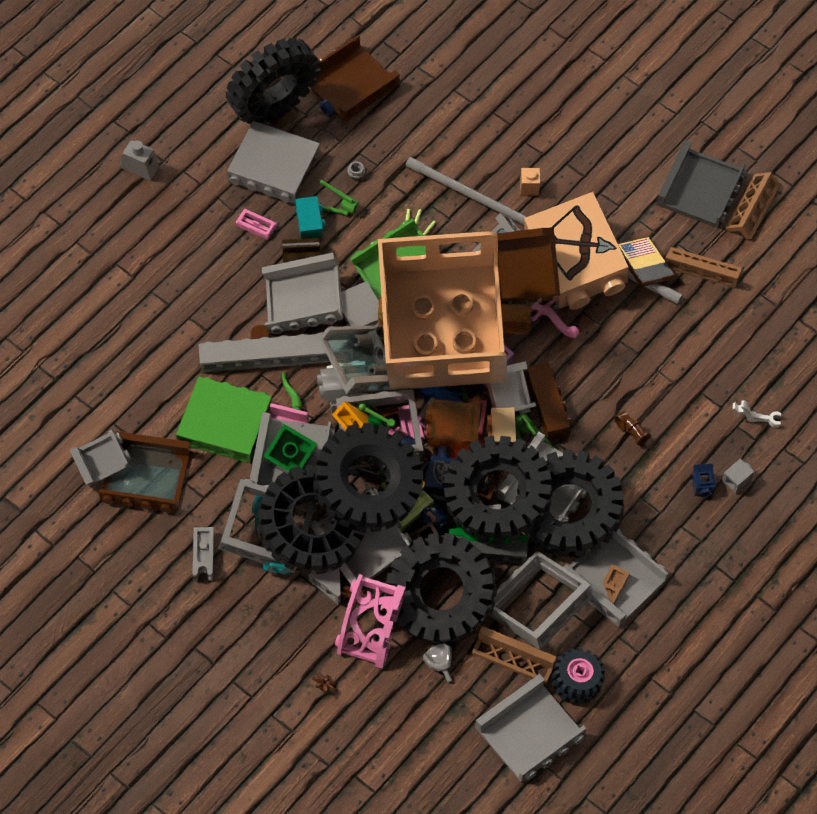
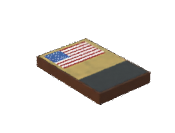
(645, 262)

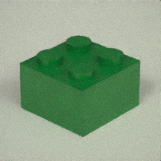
(290, 450)

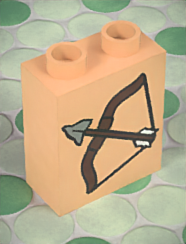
(585, 251)

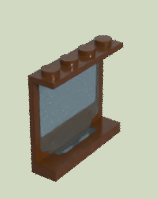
(154, 474)

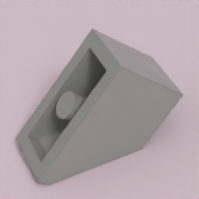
(328, 583)

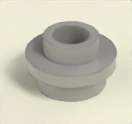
(356, 166)

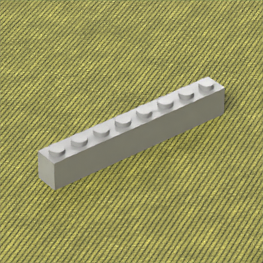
(262, 353)

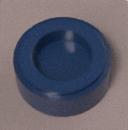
(327, 108)

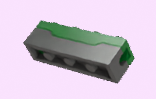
(507, 552)

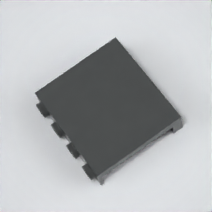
(700, 186)

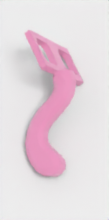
(571, 332)

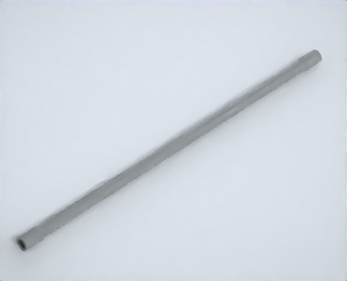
(420, 167)

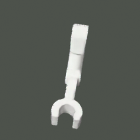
(744, 409)

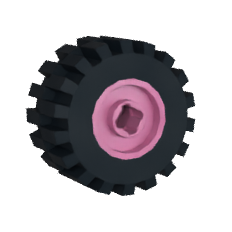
(578, 676)

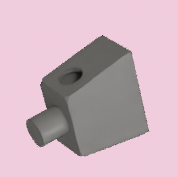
(140, 160)

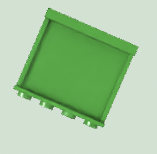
(367, 260)
(223, 419)

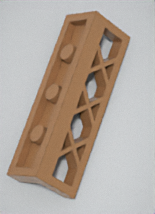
(757, 204)
(703, 267)
(516, 648)

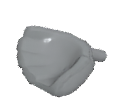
(439, 658)

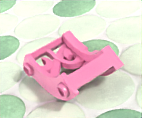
(379, 649)

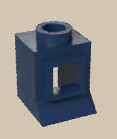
(703, 488)

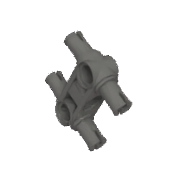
(376, 345)

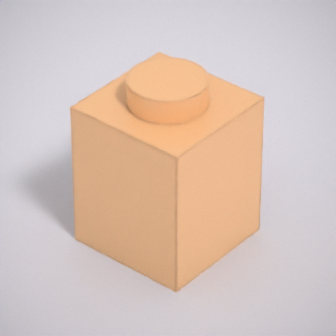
(530, 181)

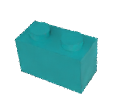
(309, 217)

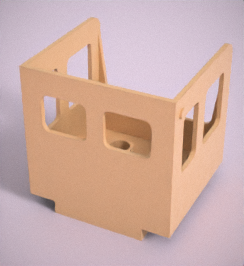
(442, 313)

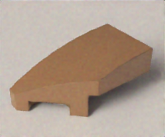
(615, 582)

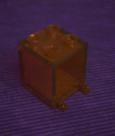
(452, 423)

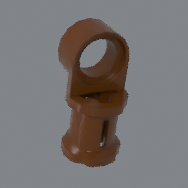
(632, 427)

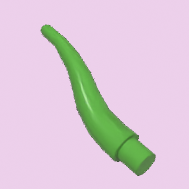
(296, 402)

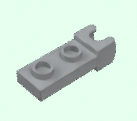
(203, 552)

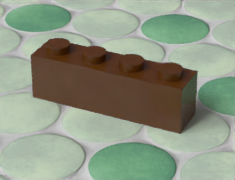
(548, 401)

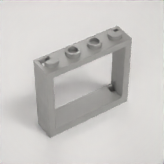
(388, 398)
(249, 550)
(545, 632)

